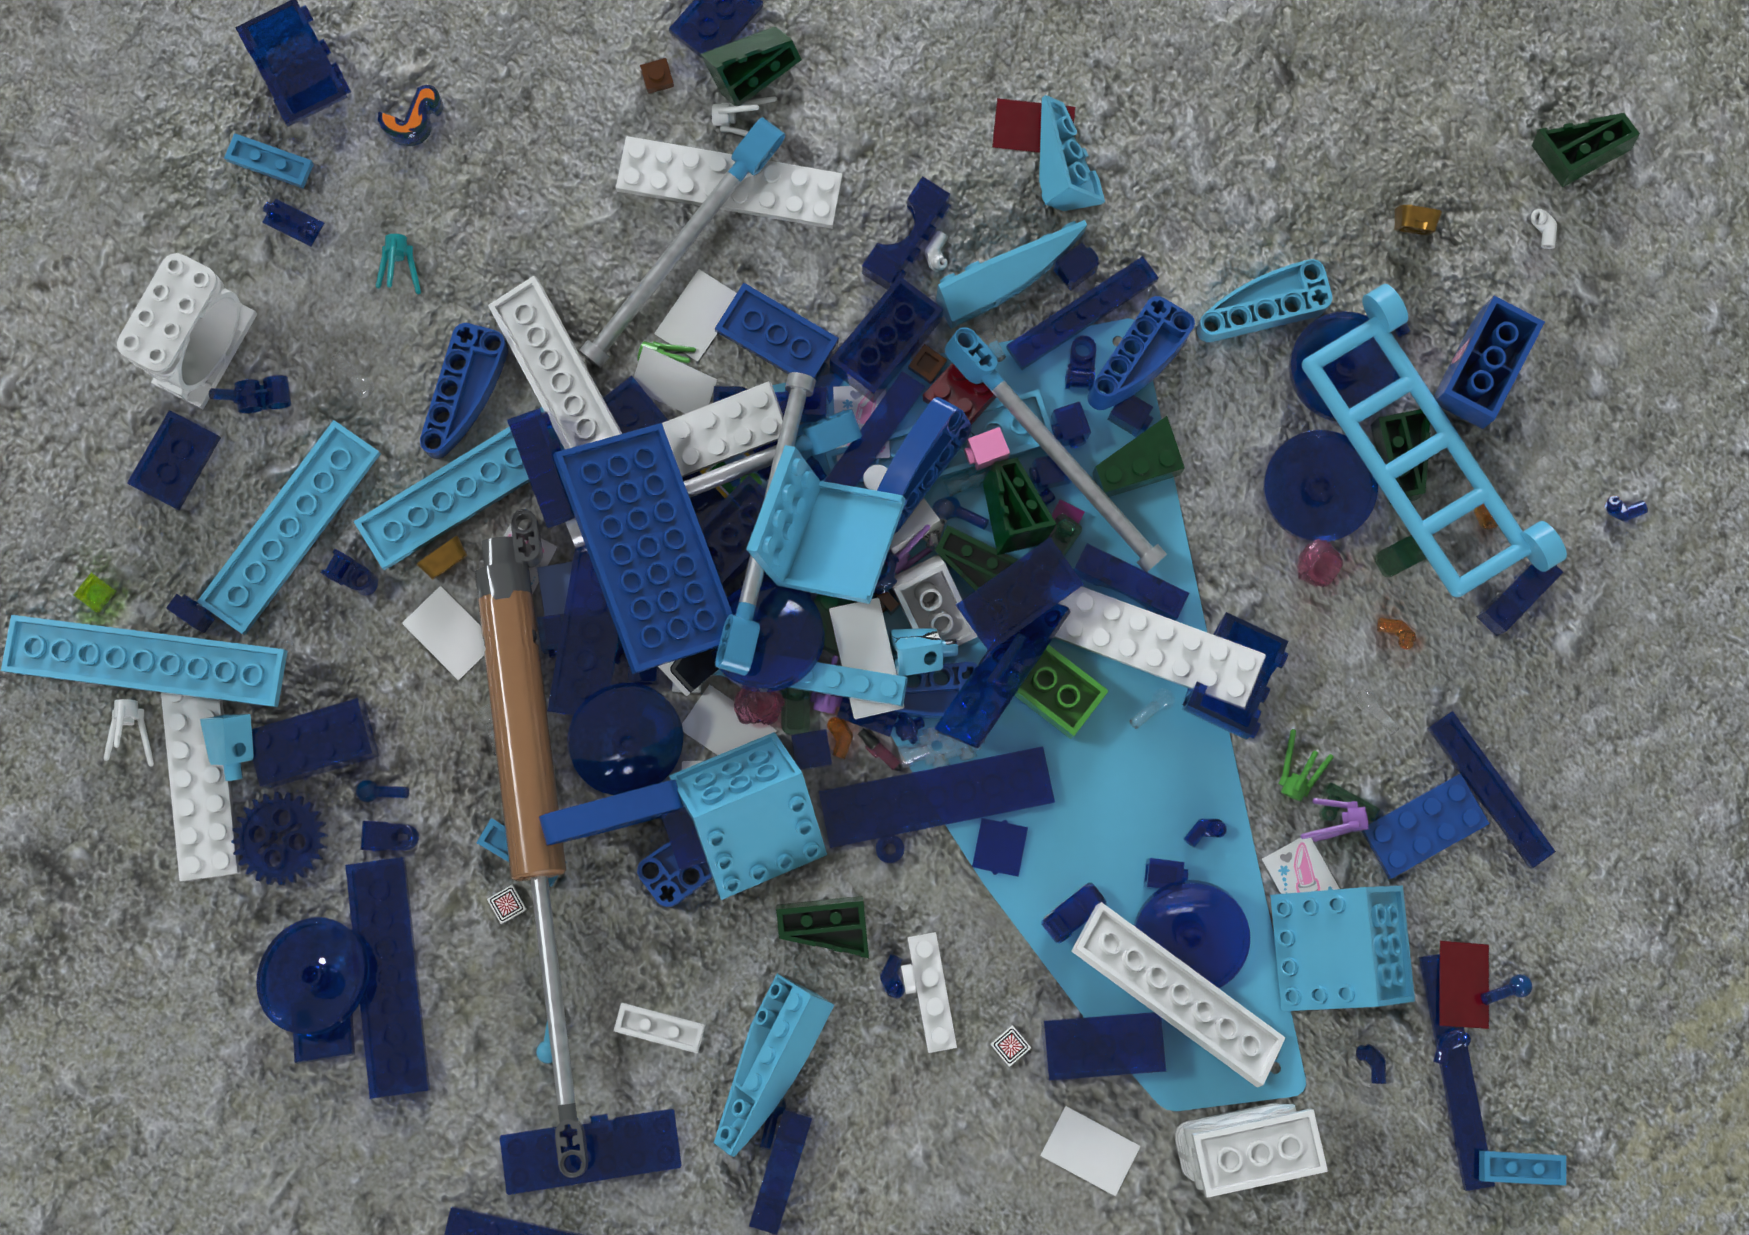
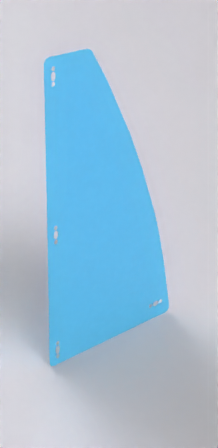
(1116, 786)

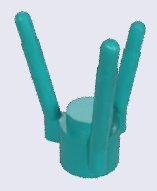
(394, 251)

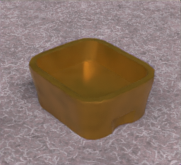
(1416, 219)
(443, 558)

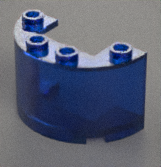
(293, 62)
(1227, 716)

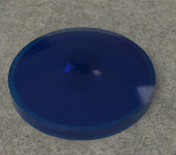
(1353, 374)
(1319, 487)
(787, 640)
(625, 738)
(1199, 927)
(312, 976)

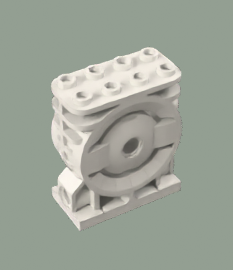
(185, 329)
(1250, 1148)

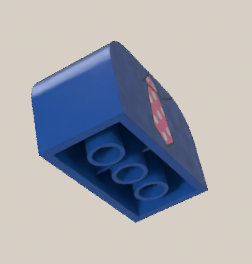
(1488, 362)

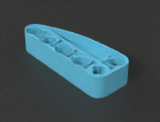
(1271, 294)

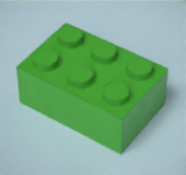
(1061, 692)

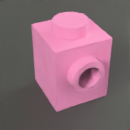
(986, 449)

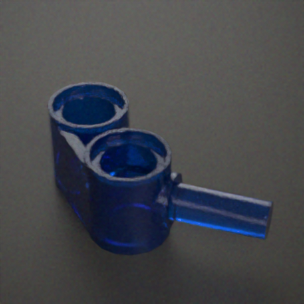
(253, 397)

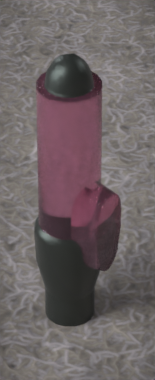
(878, 750)

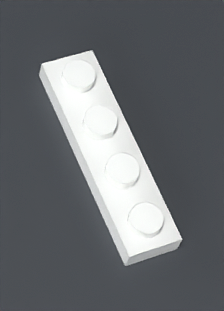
(932, 992)

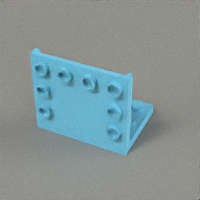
(822, 532)
(751, 814)
(1342, 948)

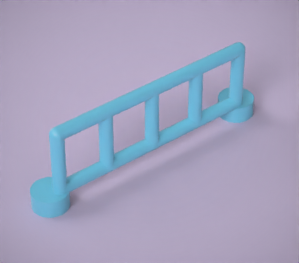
(1537, 543)

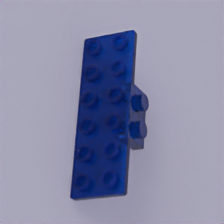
(998, 680)
(614, 1148)

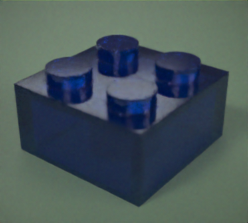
(194, 615)
(811, 750)

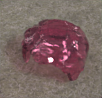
(1319, 563)
(758, 706)

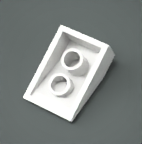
(930, 600)

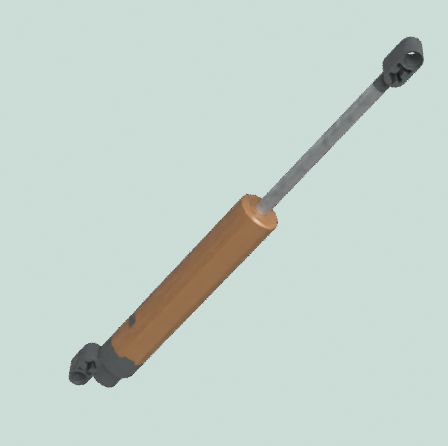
(527, 774)

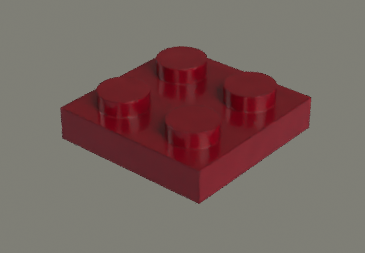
(960, 392)

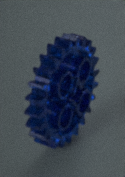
(267, 816)

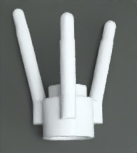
(725, 114)
(125, 713)

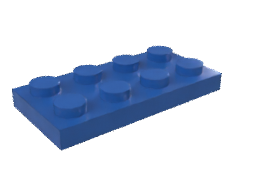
(776, 333)
(1425, 826)

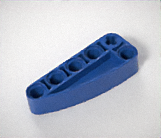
(1149, 352)
(474, 386)
(925, 454)
(931, 699)
(611, 813)
(670, 876)

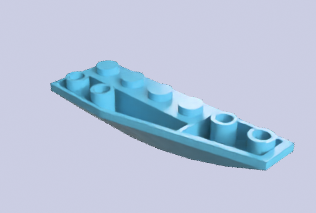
(1004, 276)
(771, 1059)

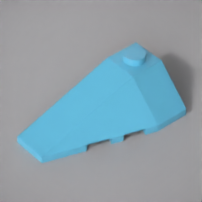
(1063, 169)

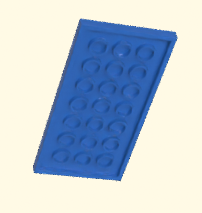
(645, 546)

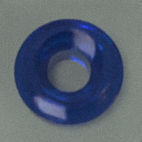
(896, 856)

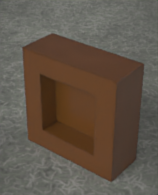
(657, 75)
(927, 364)
(887, 602)

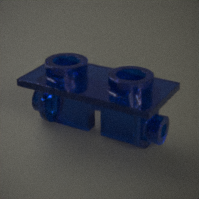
(292, 222)
(880, 723)

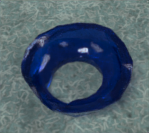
(887, 580)

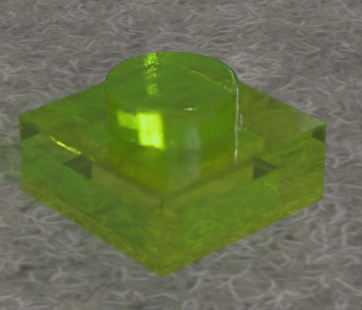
(94, 592)

